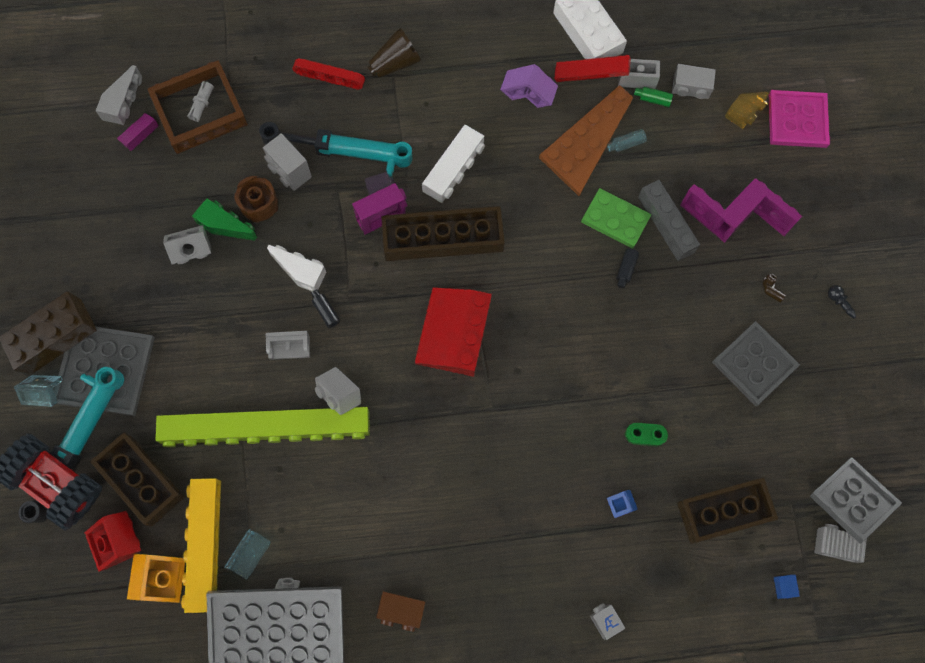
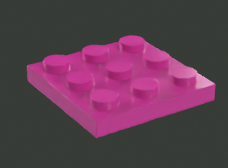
(799, 118)

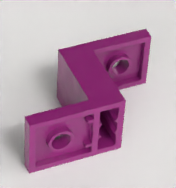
(753, 198)

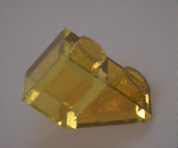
(745, 107)

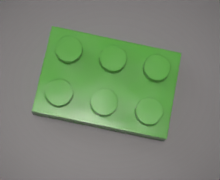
(616, 218)

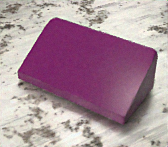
(138, 131)

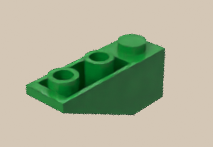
(222, 223)

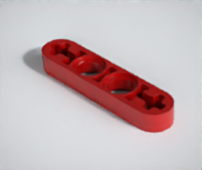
(328, 73)

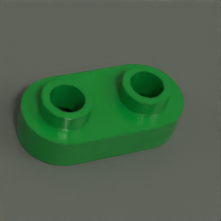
(646, 434)

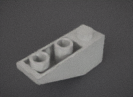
(117, 99)

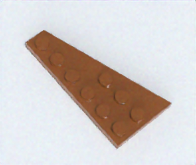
(581, 147)

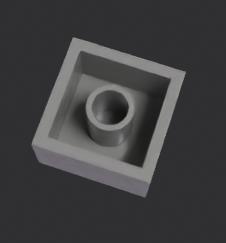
(287, 162)

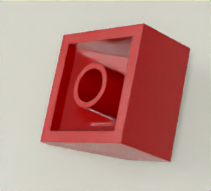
(112, 540)

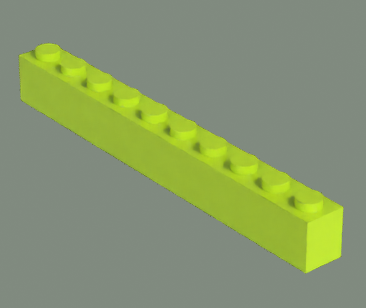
(261, 426)

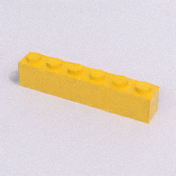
(202, 543)

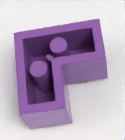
(529, 83)

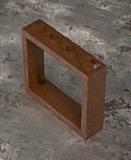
(205, 132)

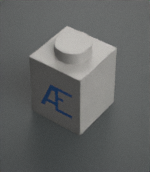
(606, 621)

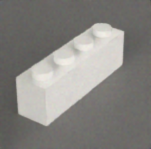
(453, 164)

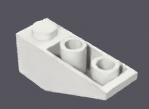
(302, 271)

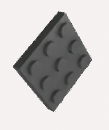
(755, 363)
(856, 500)

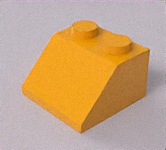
(156, 578)

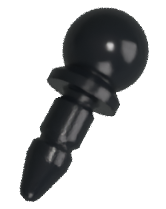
(836, 294)

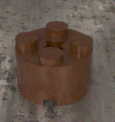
(256, 198)

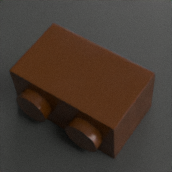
(400, 610)

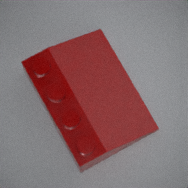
(453, 330)

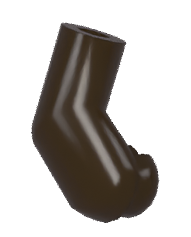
(770, 288)

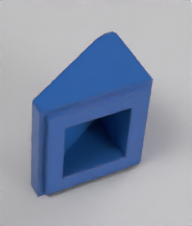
(622, 503)
(786, 586)

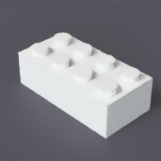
(590, 28)

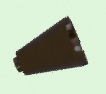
(394, 55)

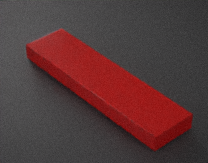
(592, 68)

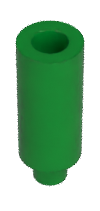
(654, 96)

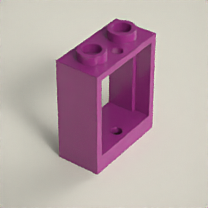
(383, 202)

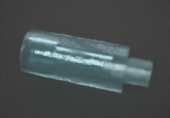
(628, 141)

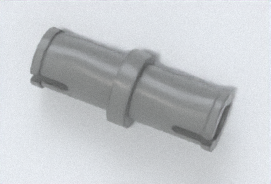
(200, 101)

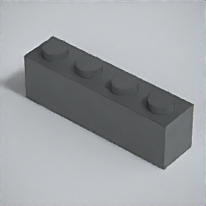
(668, 220)

